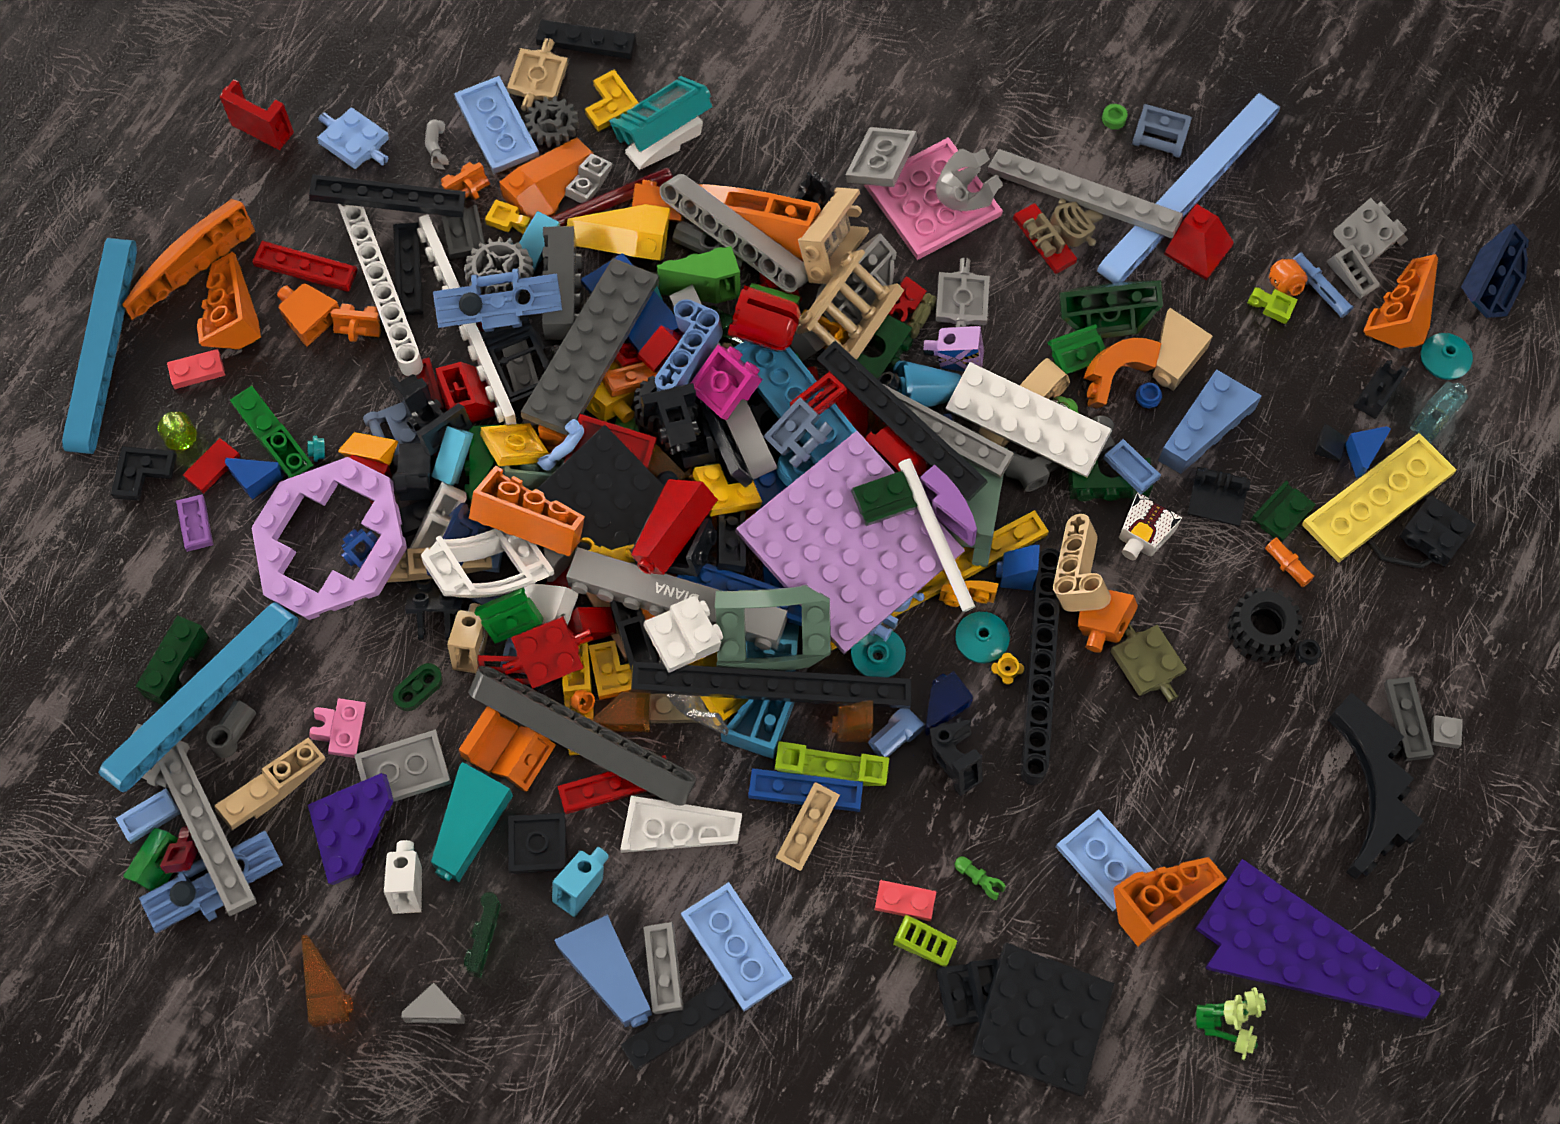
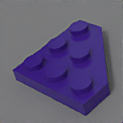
(349, 824)

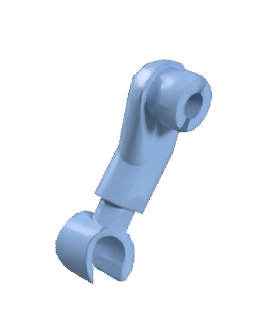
(576, 432)

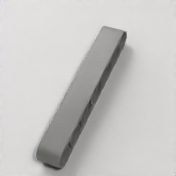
(734, 231)

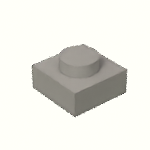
(1446, 731)

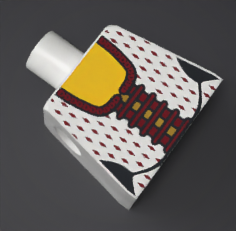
(1147, 527)

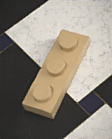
(807, 826)

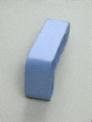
(684, 353)

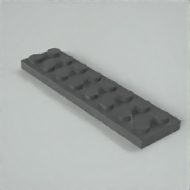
(590, 346)

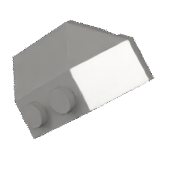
(879, 262)

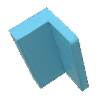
(452, 455)

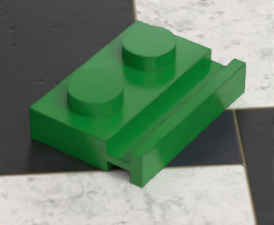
(1076, 349)
(509, 615)

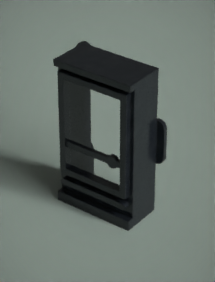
(507, 336)

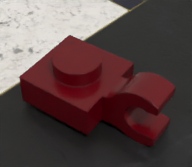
(180, 855)

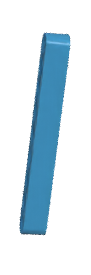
(99, 346)
(198, 697)

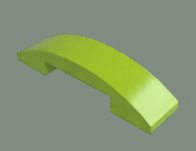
(797, 759)

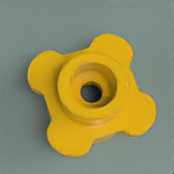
(1015, 668)

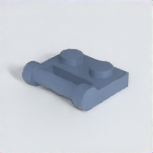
(1165, 124)
(396, 419)

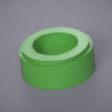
(1114, 116)

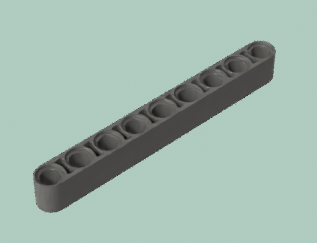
(582, 735)

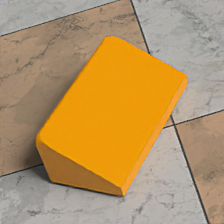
(369, 447)

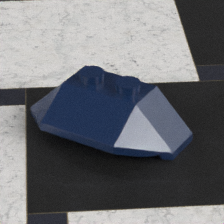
(1498, 273)

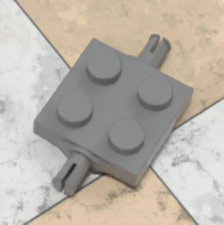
(962, 297)

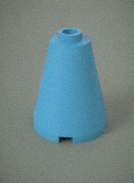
(926, 384)

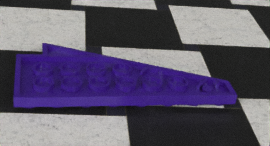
(1289, 944)

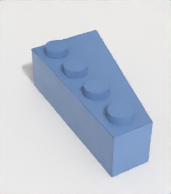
(1211, 416)

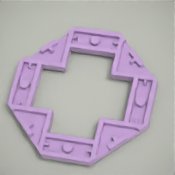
(318, 486)

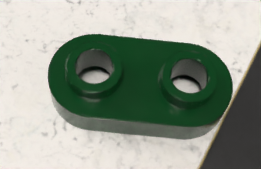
(416, 686)

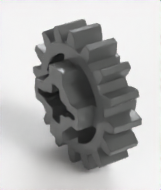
(552, 121)

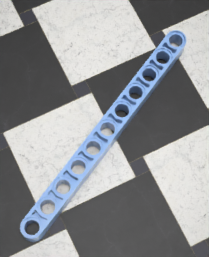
(1192, 185)

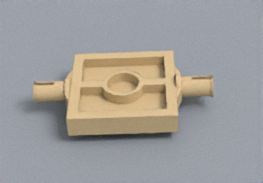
(537, 74)

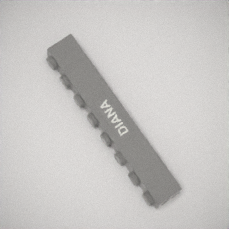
(627, 584)

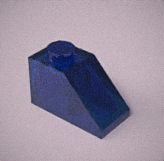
(946, 700)

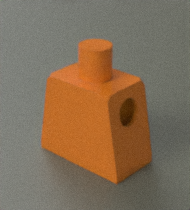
(306, 311)
(1108, 622)

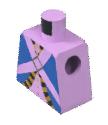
(957, 347)

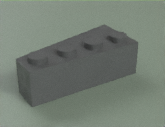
(562, 259)

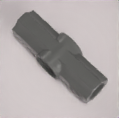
(697, 240)

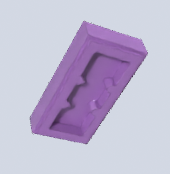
(194, 522)

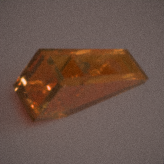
(324, 993)

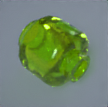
(176, 429)

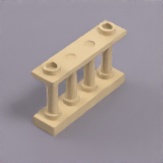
(872, 315)

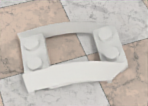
(451, 579)

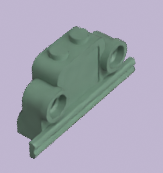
(984, 510)

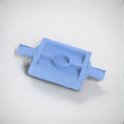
(353, 138)

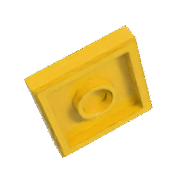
(513, 444)

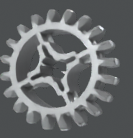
(504, 258)

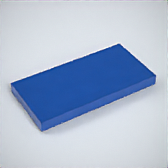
(651, 318)

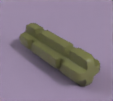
(922, 313)

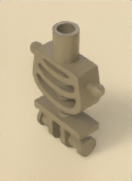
(1066, 226)

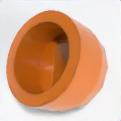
(587, 697)

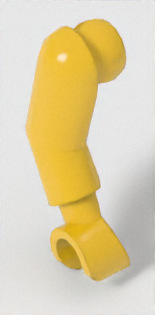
(621, 553)

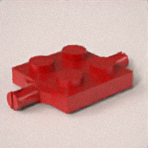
(547, 652)

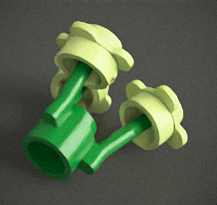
(1235, 1013)

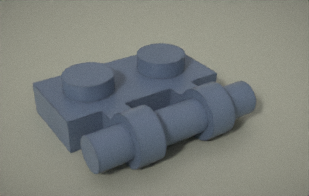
(792, 428)

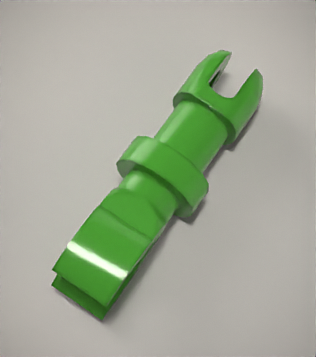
(965, 866)

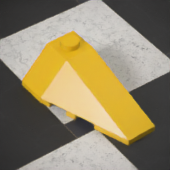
(631, 231)

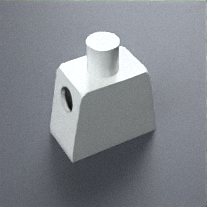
(552, 601)
(403, 879)

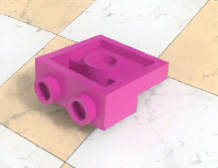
(726, 380)

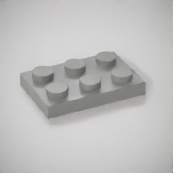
(881, 157)
(410, 765)

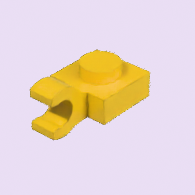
(505, 216)

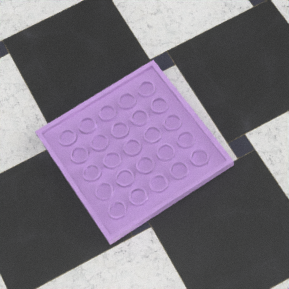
(821, 541)

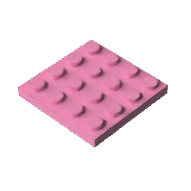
(918, 213)

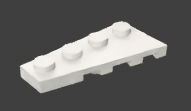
(663, 825)

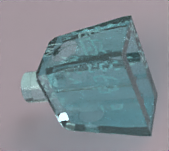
(1448, 402)

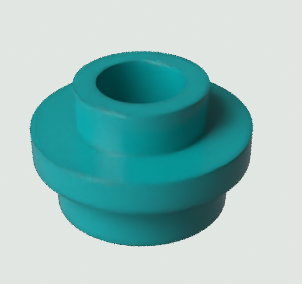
(316, 448)

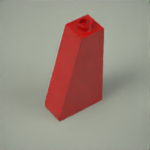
(671, 524)

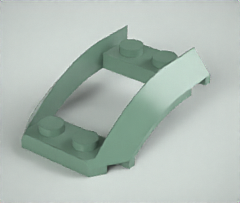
(731, 620)

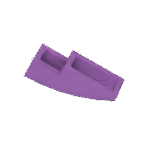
(949, 504)

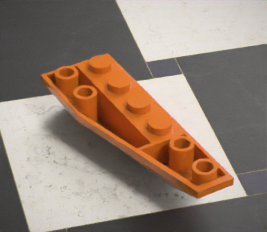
(775, 215)
(189, 255)

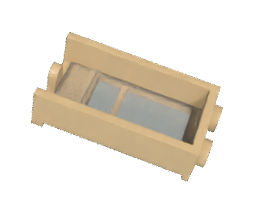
(831, 236)

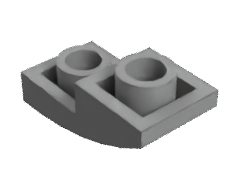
(589, 179)

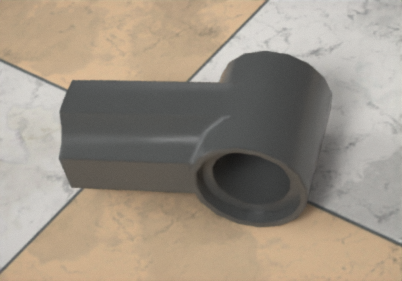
(231, 727)

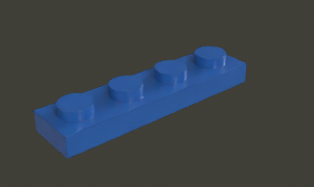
(795, 788)

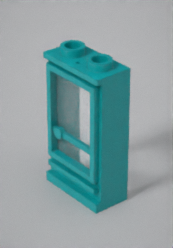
(662, 113)

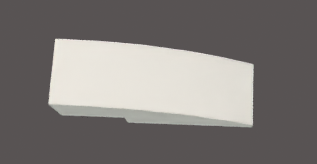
(665, 146)
(436, 518)

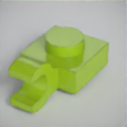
(1277, 305)

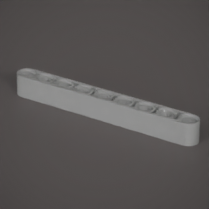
(741, 421)

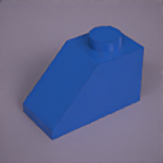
(1019, 568)

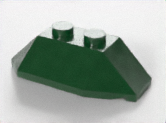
(1114, 307)

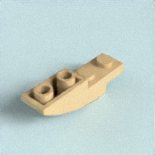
(273, 785)

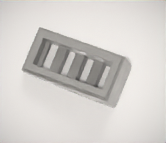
(1355, 260)

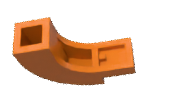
(1131, 352)

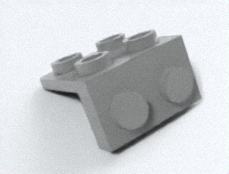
(1370, 231)

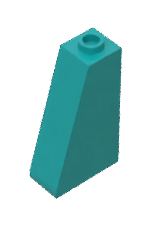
(468, 820)

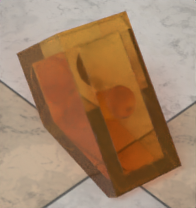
(626, 713)
(854, 722)

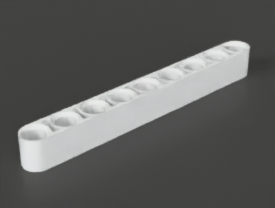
(358, 228)

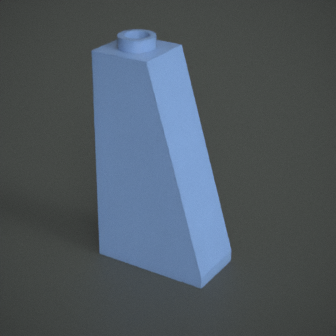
(605, 967)

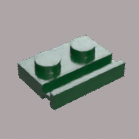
(884, 498)
(1283, 511)

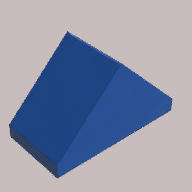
(1363, 448)
(254, 475)

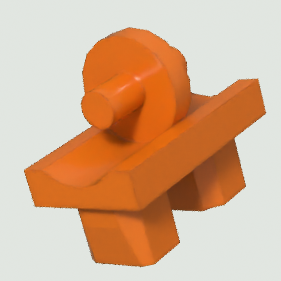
(470, 180)
(356, 323)

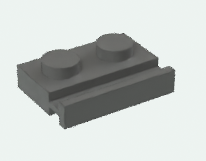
(463, 233)

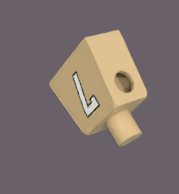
(467, 640)

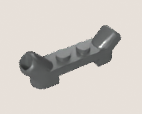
(1035, 472)

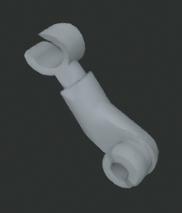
(433, 129)

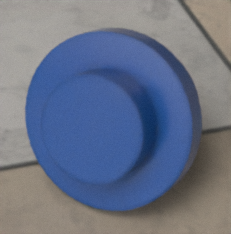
(1148, 395)

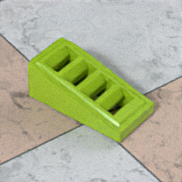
(900, 941)

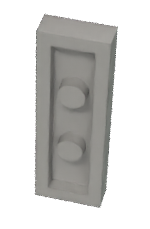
(663, 968)

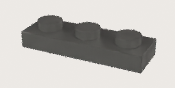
(1408, 718)

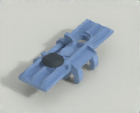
(499, 309)
(183, 898)

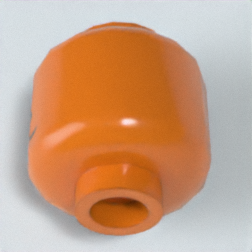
(1288, 277)

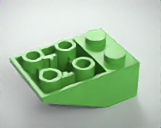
(711, 273)

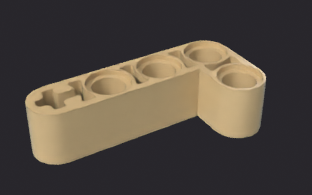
(1044, 380)
(1074, 583)

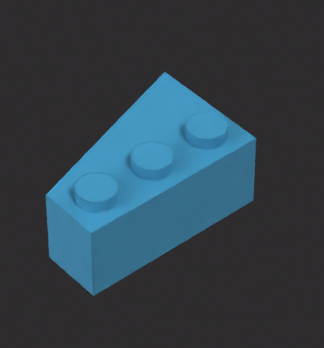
(759, 726)

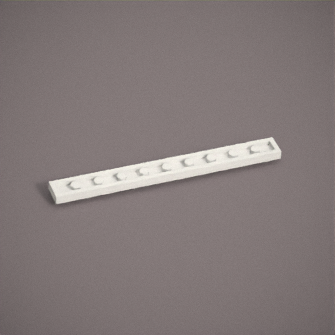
(470, 332)

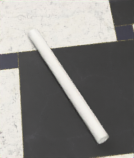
(937, 536)

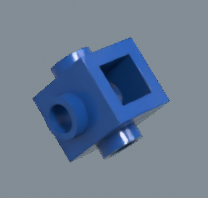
(351, 540)

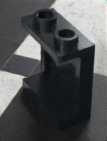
(695, 552)

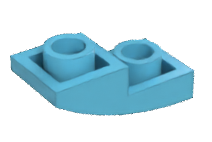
(533, 237)

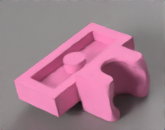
(341, 727)

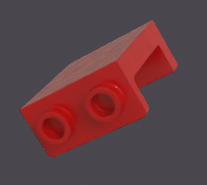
(268, 126)

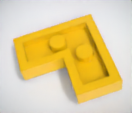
(615, 100)
(730, 497)
(609, 675)

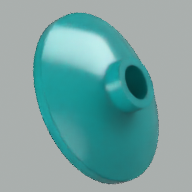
(1441, 363)
(980, 648)
(892, 651)

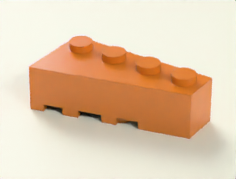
(525, 513)

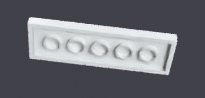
(1028, 419)

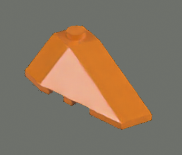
(543, 181)
(1408, 308)
(228, 310)
(1158, 897)

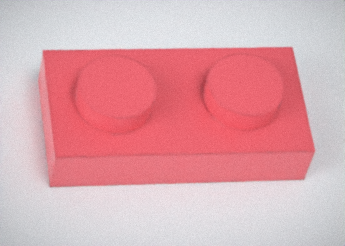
(196, 369)
(905, 900)

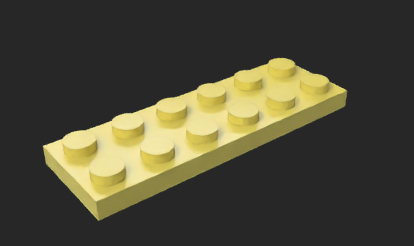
(1378, 497)

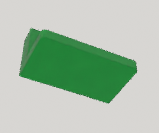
(146, 865)

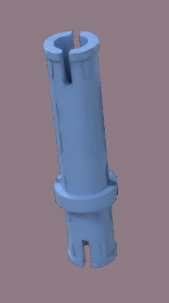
(1323, 286)

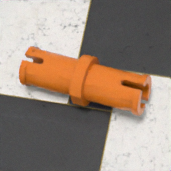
(1289, 562)

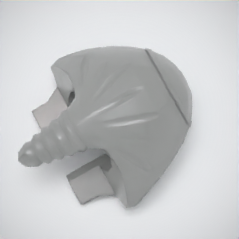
(952, 184)

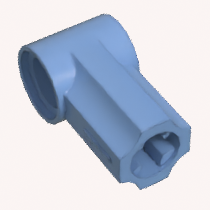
(900, 728)

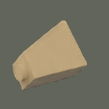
(1180, 349)

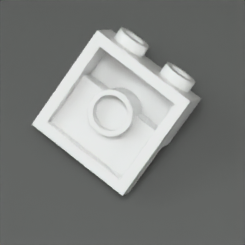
(684, 633)

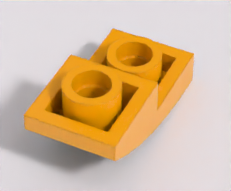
(979, 590)

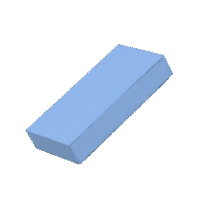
(148, 815)

